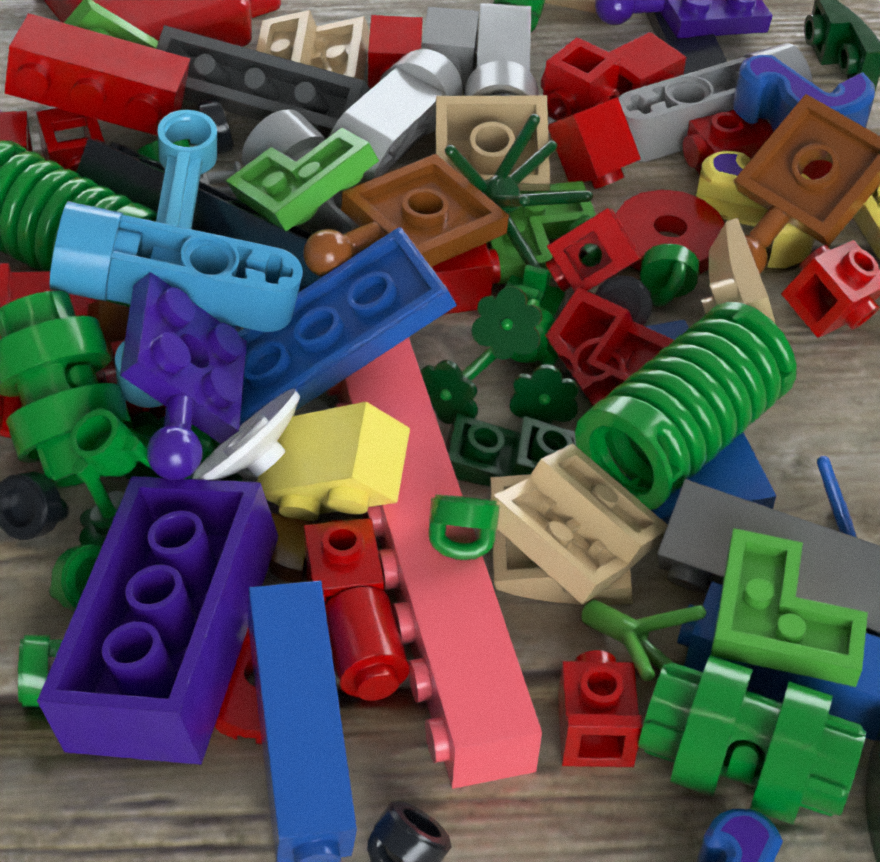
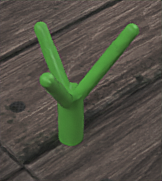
(635, 632)

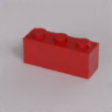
(94, 74)

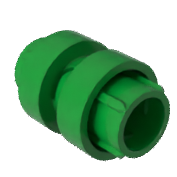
(52, 366)
(782, 749)

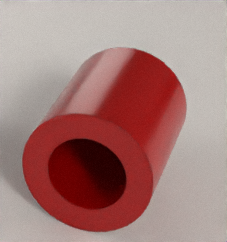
(366, 643)

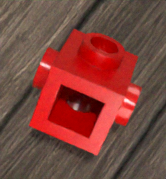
(579, 78)
(835, 288)

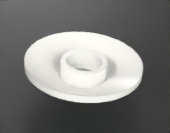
(254, 444)

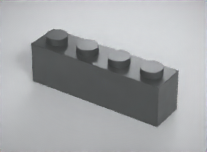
(261, 83)
(832, 564)

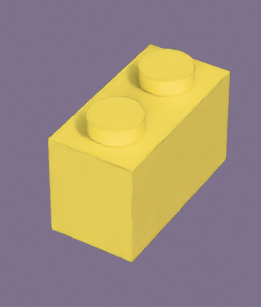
(337, 462)

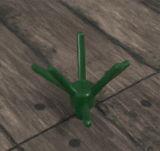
(504, 189)

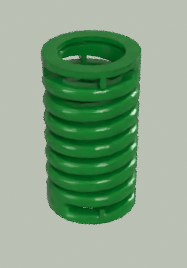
(34, 199)
(689, 401)

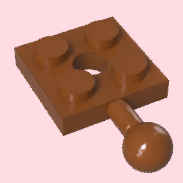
(425, 199)
(818, 205)

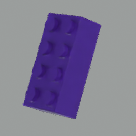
(161, 621)

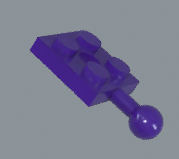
(693, 17)
(189, 367)

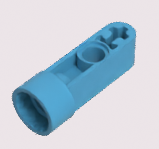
(232, 279)

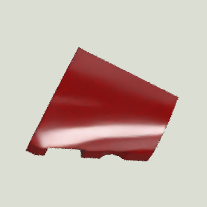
(601, 343)

